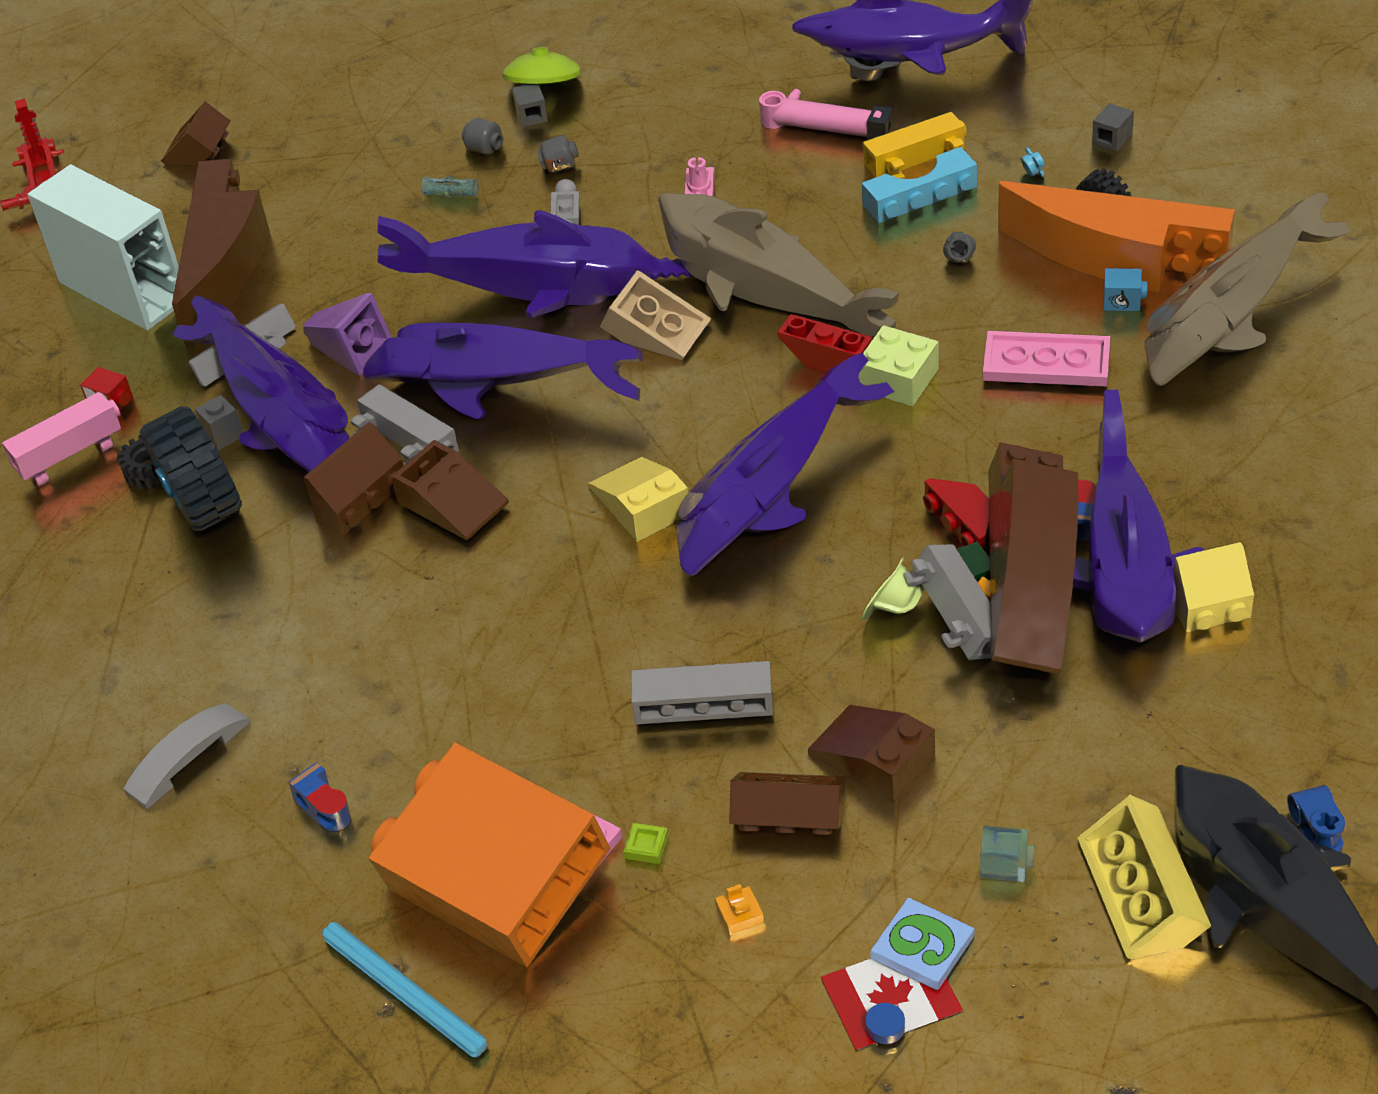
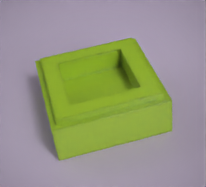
(646, 843)

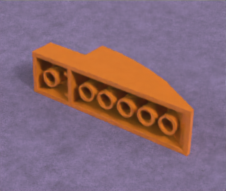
(1113, 230)

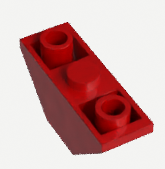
(820, 344)
(960, 508)

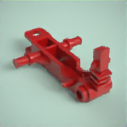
(32, 155)

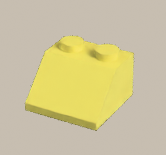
(1213, 587)

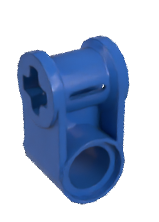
(1317, 816)

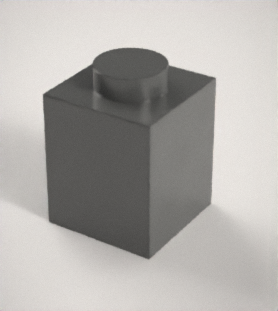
(529, 104)
(1112, 127)
(219, 421)

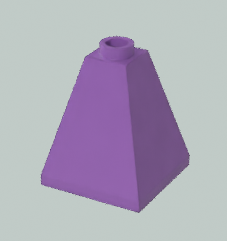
(348, 331)

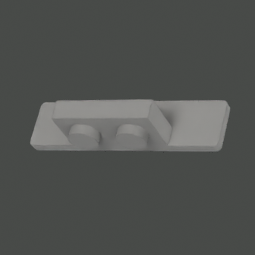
(270, 326)

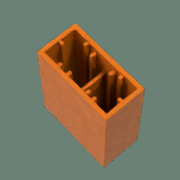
(489, 852)

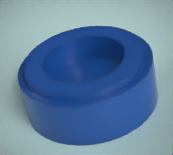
(885, 1023)

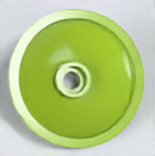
(541, 68)

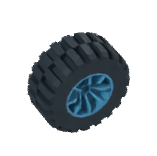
(190, 468)

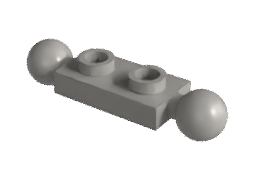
(565, 201)

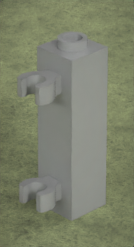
(402, 422)
(956, 598)

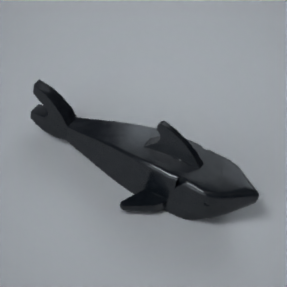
(1272, 881)

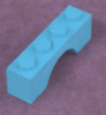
(891, 196)

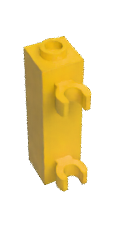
(913, 145)

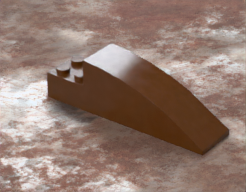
(221, 240)
(1031, 555)

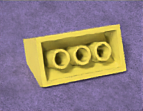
(1143, 880)

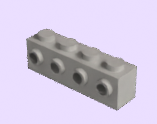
(702, 692)

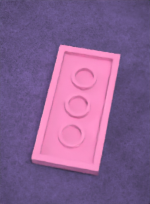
(1046, 358)

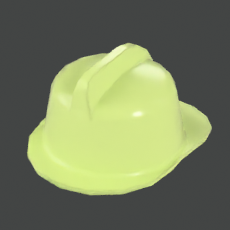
(894, 595)

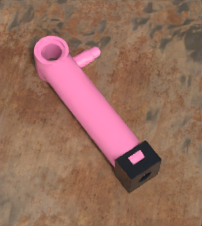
(780, 111)

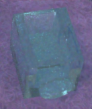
(1005, 853)

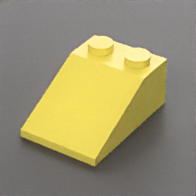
(641, 496)

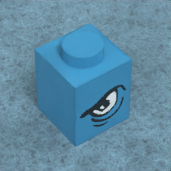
(1123, 289)

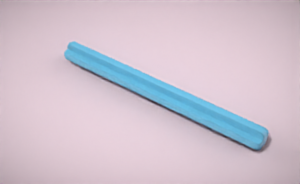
(405, 990)

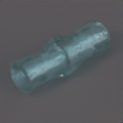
(449, 186)

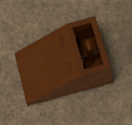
(447, 490)

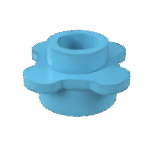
(1033, 163)

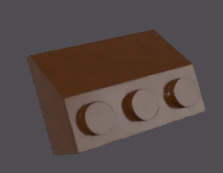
(353, 480)
(786, 802)

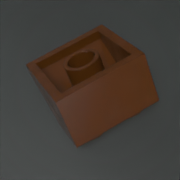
(198, 137)

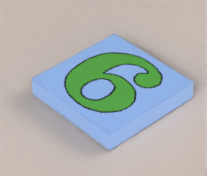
(922, 943)

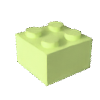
(902, 361)

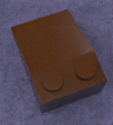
(877, 748)

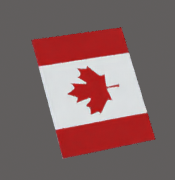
(869, 983)

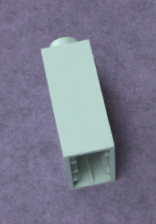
(107, 245)

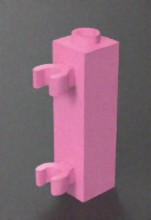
(63, 436)

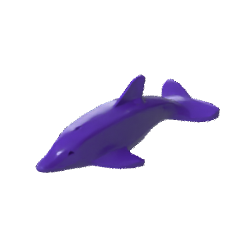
(913, 30)

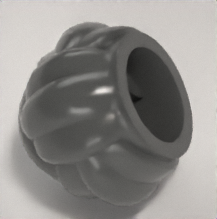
(959, 247)

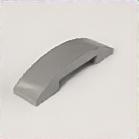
(178, 748)

